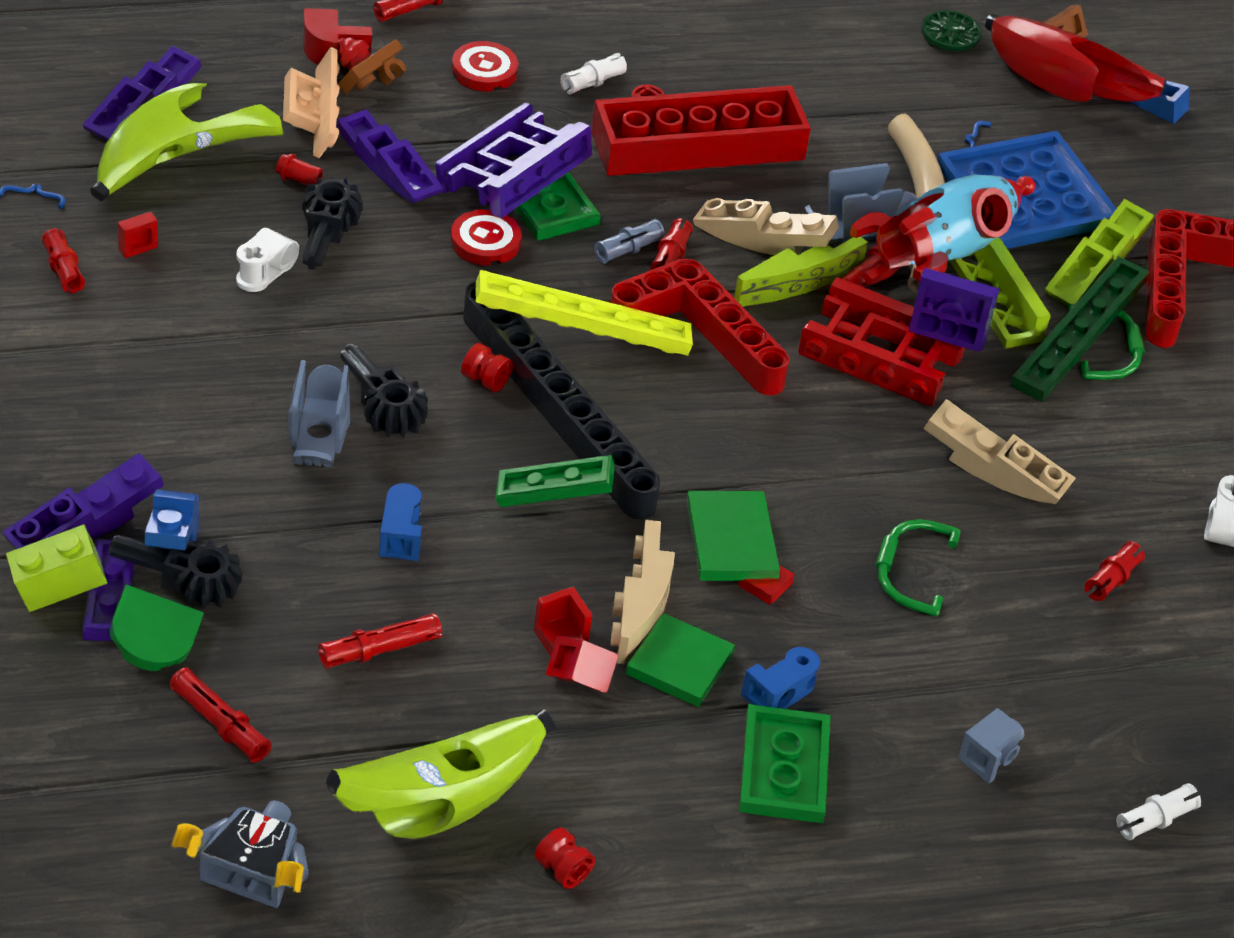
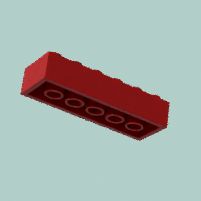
(700, 130)

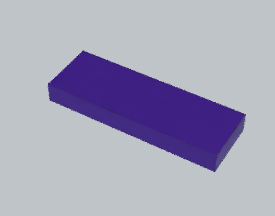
(105, 599)

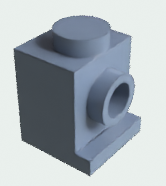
(991, 744)

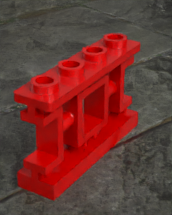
(888, 321)

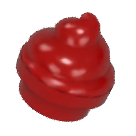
(352, 52)

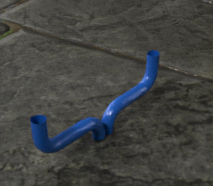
(968, 138)
(38, 188)

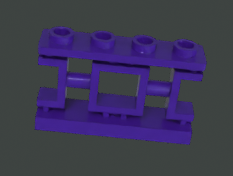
(507, 184)

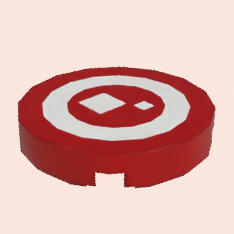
(484, 66)
(485, 237)

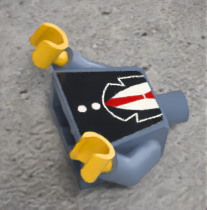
(249, 853)

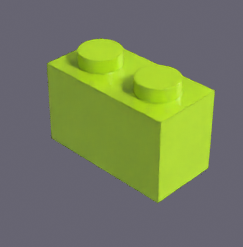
(56, 568)

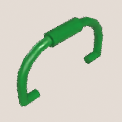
(1136, 351)
(887, 555)

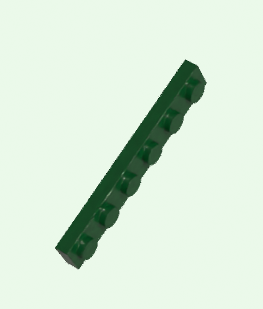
(1079, 329)

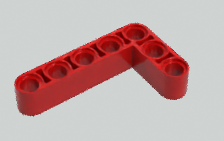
(1173, 240)
(715, 313)

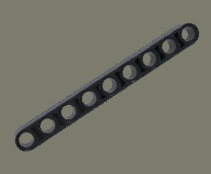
(564, 403)

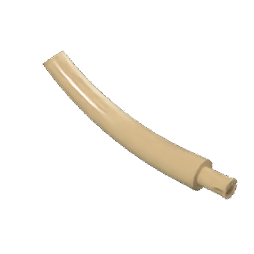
(920, 161)

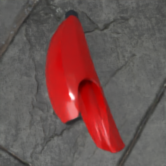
(1069, 63)

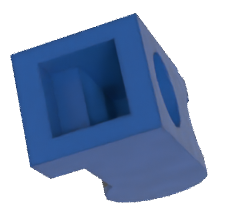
(399, 530)
(783, 682)

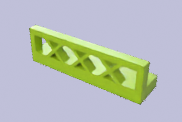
(1015, 292)

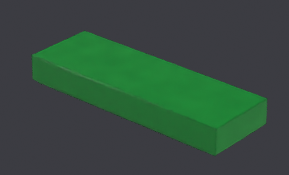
(555, 481)

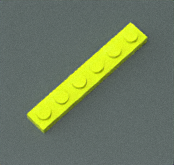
(583, 313)

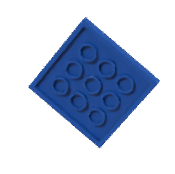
(1064, 196)

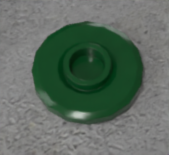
(951, 30)

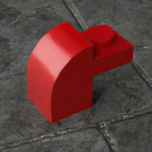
(323, 32)

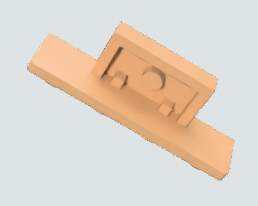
(313, 101)

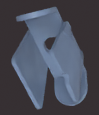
(857, 193)
(325, 404)

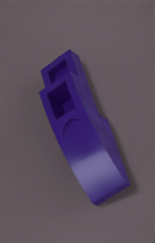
(99, 506)

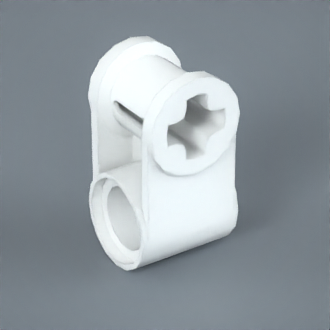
(265, 259)
(1221, 514)

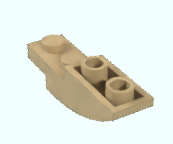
(758, 229)
(1007, 465)
(643, 593)

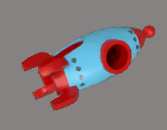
(943, 224)

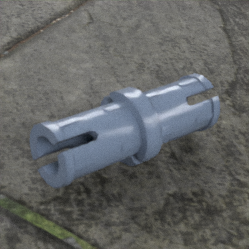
(629, 240)

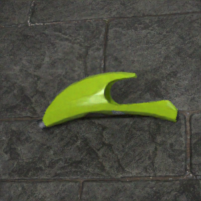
(163, 132)
(443, 781)

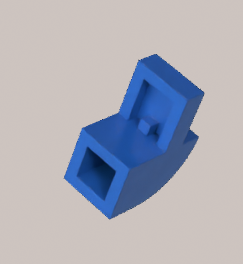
(173, 520)

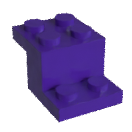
(953, 309)

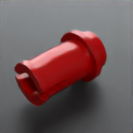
(298, 170)

